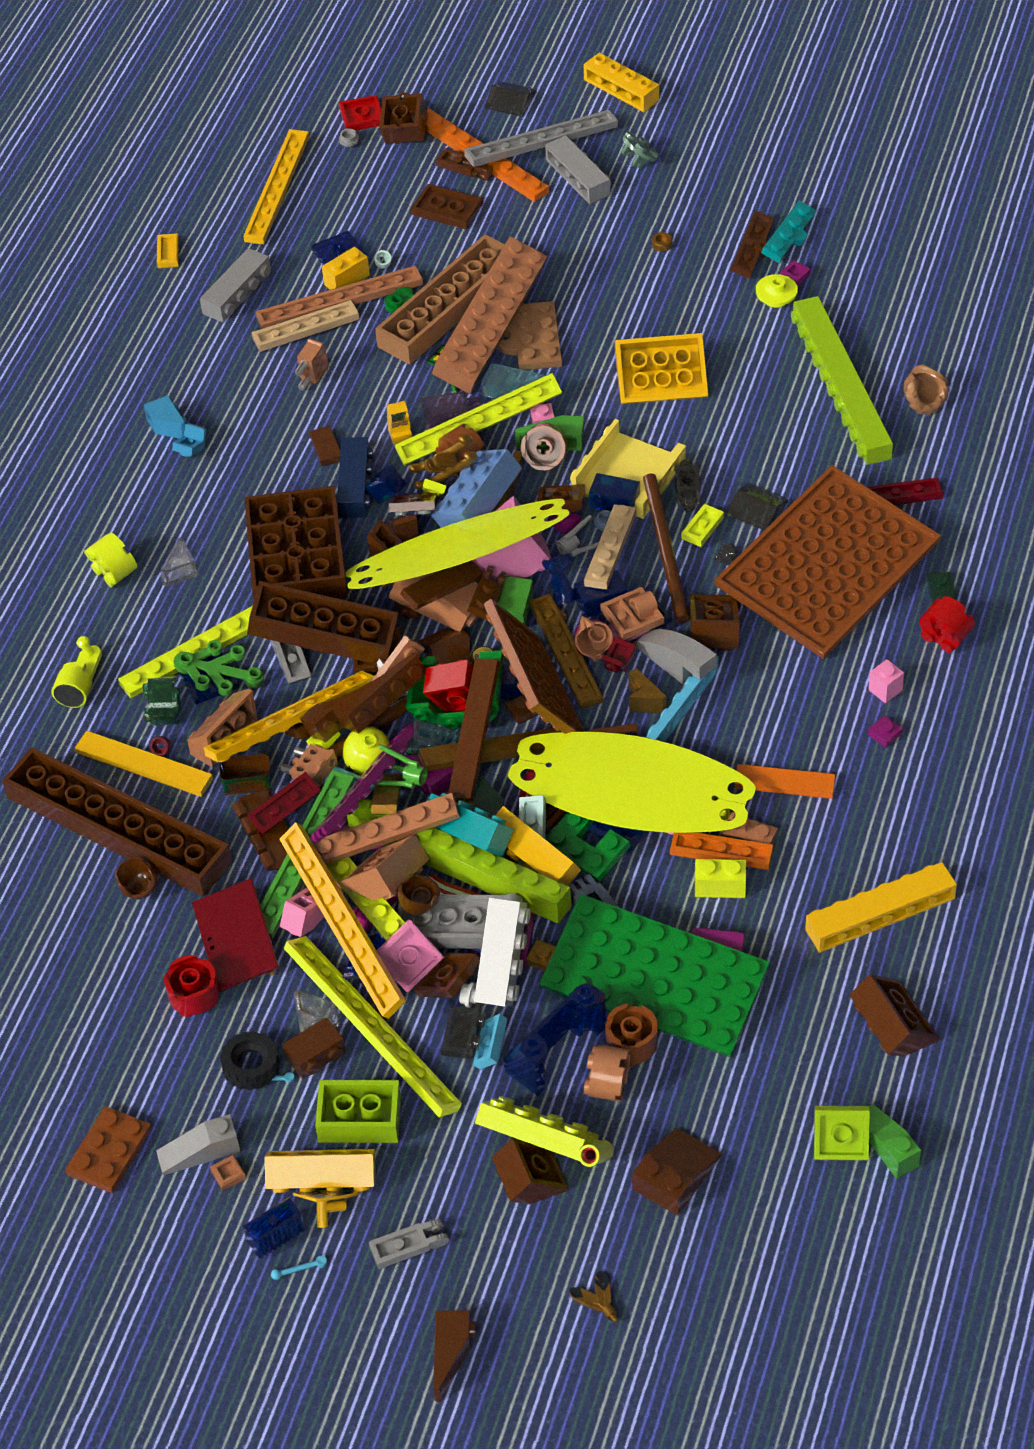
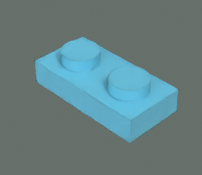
(490, 1042)

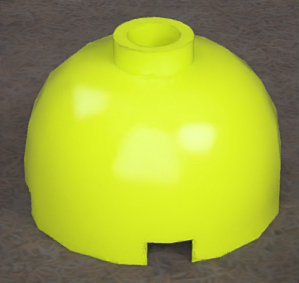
(363, 748)

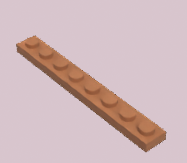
(356, 292)

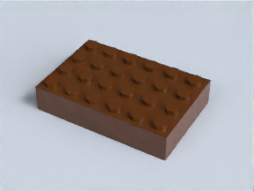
(296, 541)

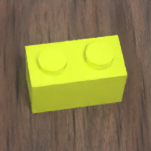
(720, 878)

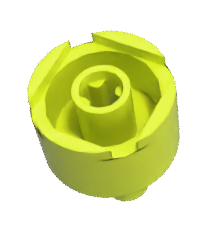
(110, 559)

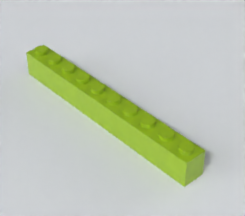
(842, 381)
(483, 869)

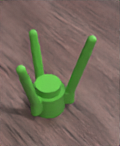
(412, 772)

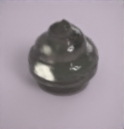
(726, 554)

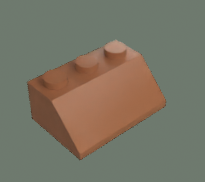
(230, 717)
(387, 868)

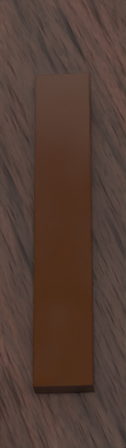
(474, 729)

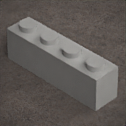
(578, 169)
(235, 285)

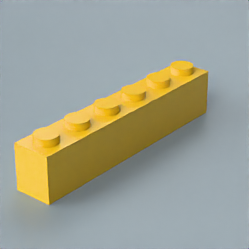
(880, 907)

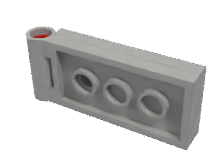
(456, 920)

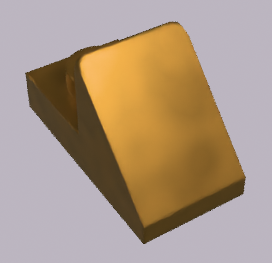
(645, 694)

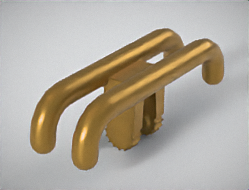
(446, 462)

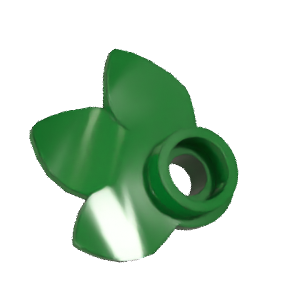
(396, 300)

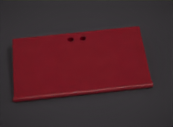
(238, 934)

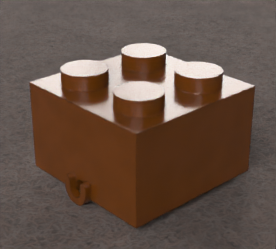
(403, 118)

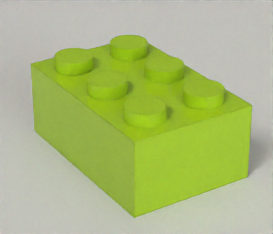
(358, 1111)

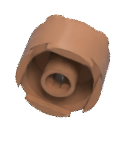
(608, 1072)

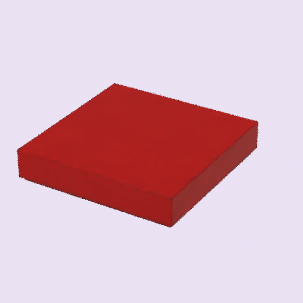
(361, 112)

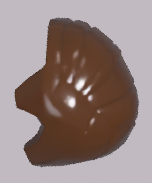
(136, 878)
(418, 894)

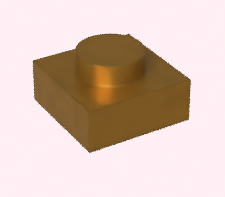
(540, 955)

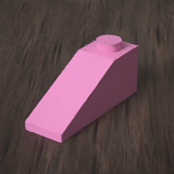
(301, 913)

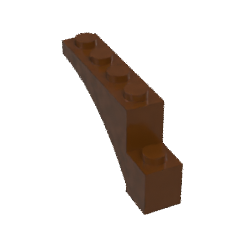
(365, 704)

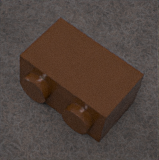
(314, 1048)

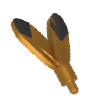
(600, 1301)

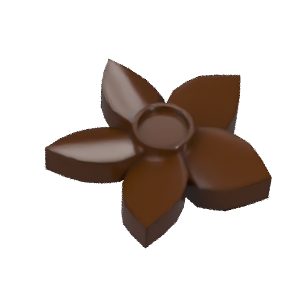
(408, 612)

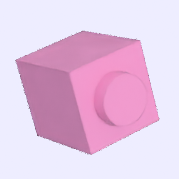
(886, 681)

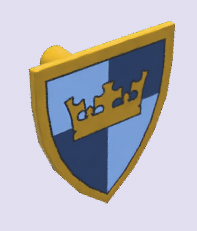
(325, 1207)

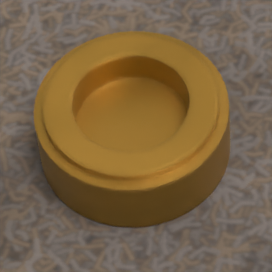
(662, 242)

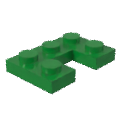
(590, 860)

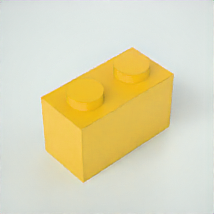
(346, 269)

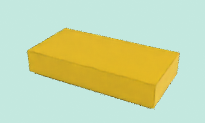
(167, 250)

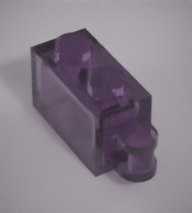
(446, 407)

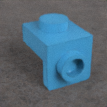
(192, 441)

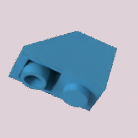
(165, 417)

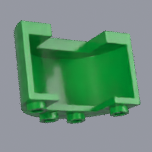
(428, 711)

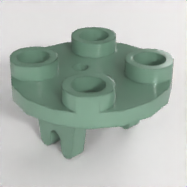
(640, 148)

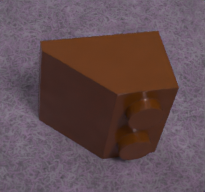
(528, 1172)

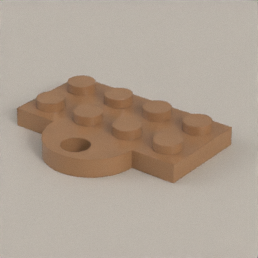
(533, 337)

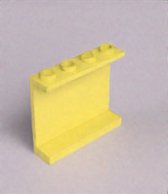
(628, 459)

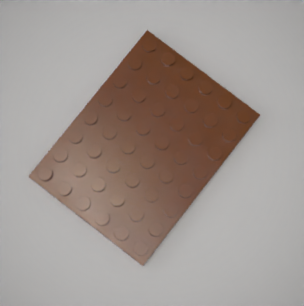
(827, 561)

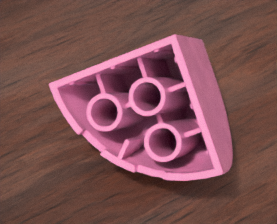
(518, 559)

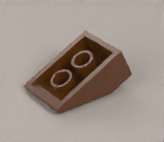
(714, 621)
(674, 1170)

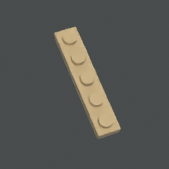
(305, 325)
(610, 547)

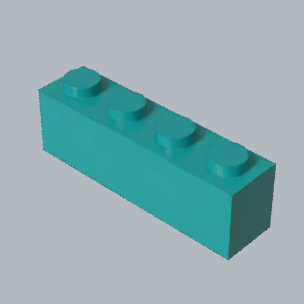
(477, 828)

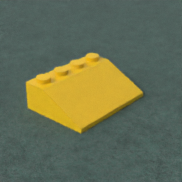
(661, 368)

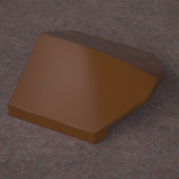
(447, 645)

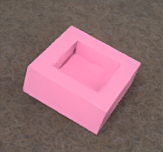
(541, 412)

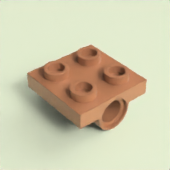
(632, 613)

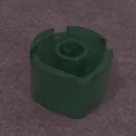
(163, 701)

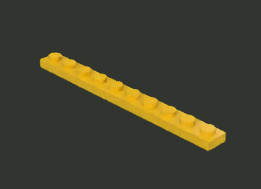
(343, 921)

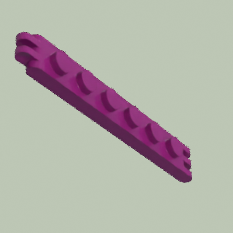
(361, 788)

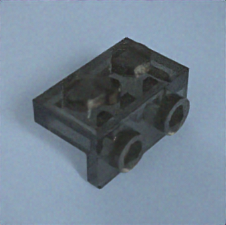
(462, 1032)

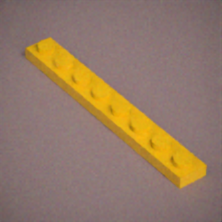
(276, 187)
(282, 719)

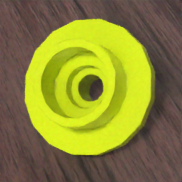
(776, 290)

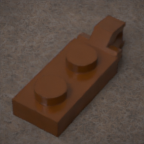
(457, 162)

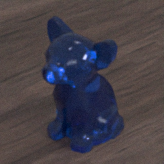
(561, 586)

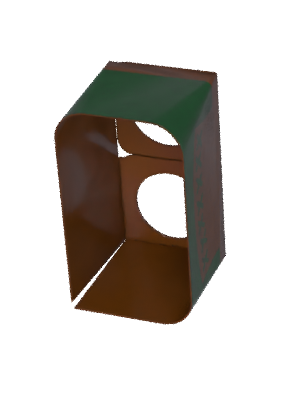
(238, 768)

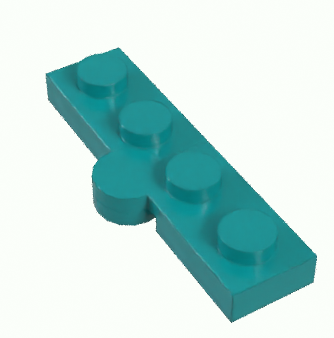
(789, 232)

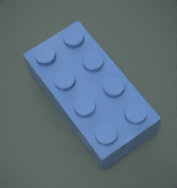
(478, 487)

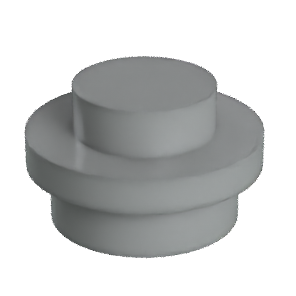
(348, 137)

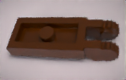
(485, 591)

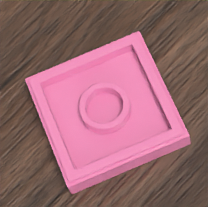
(409, 955)

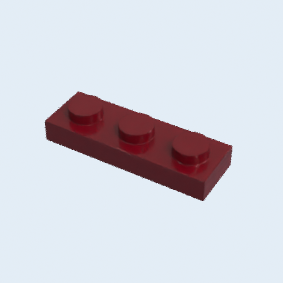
(283, 803)

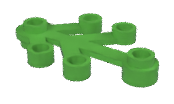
(189, 663)

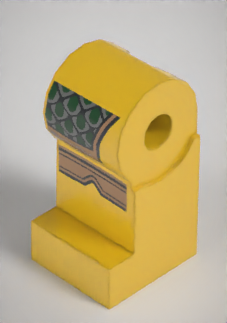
(398, 422)

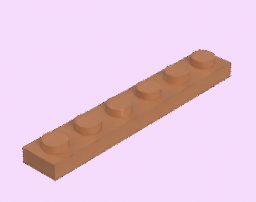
(388, 828)

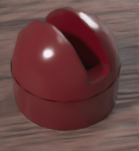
(160, 751)

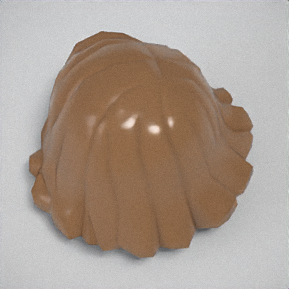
(925, 389)

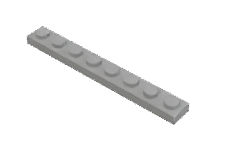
(538, 138)

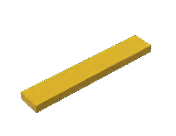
(144, 763)

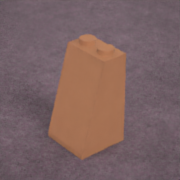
(448, 610)

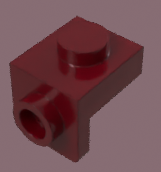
(619, 655)

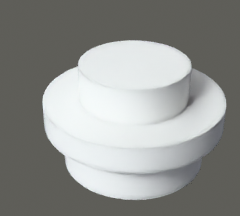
(467, 994)

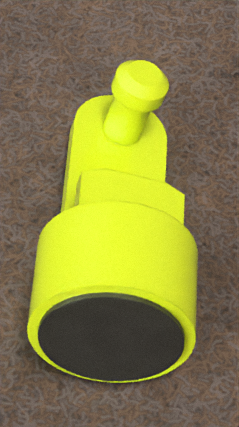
(75, 678)

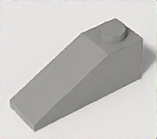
(291, 661)
(200, 1145)

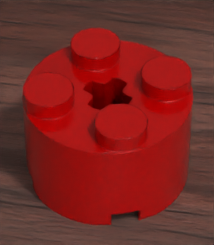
(946, 623)
(191, 985)

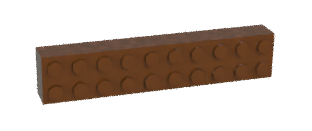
(117, 821)

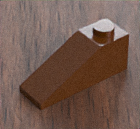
(451, 1347)

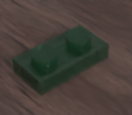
(940, 585)

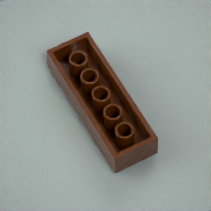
(322, 623)

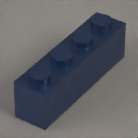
(353, 477)

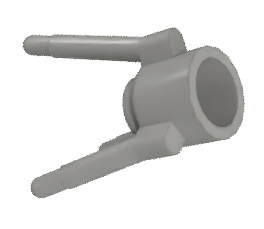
(569, 543)

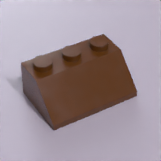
(892, 1015)

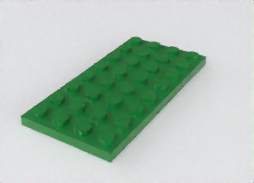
(688, 982)

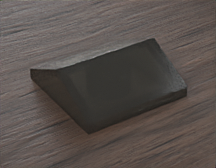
(510, 98)
(756, 506)

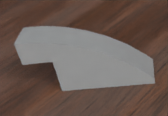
(677, 654)

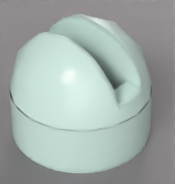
(387, 259)

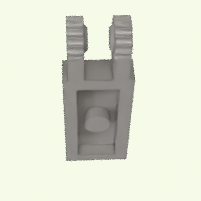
(407, 1243)

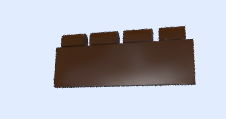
(267, 846)

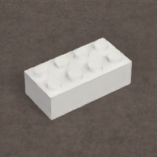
(501, 952)

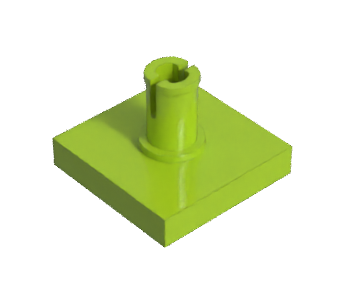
(841, 1132)

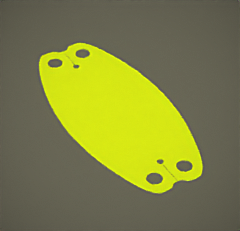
(456, 543)
(632, 782)

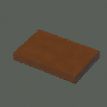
(447, 206)

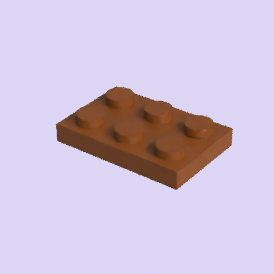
(108, 1149)

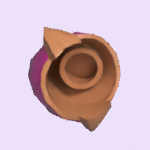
(592, 638)

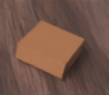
(227, 1172)

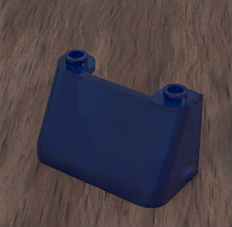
(578, 1012)

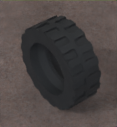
(255, 1077)

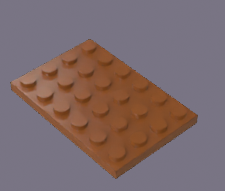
(533, 670)

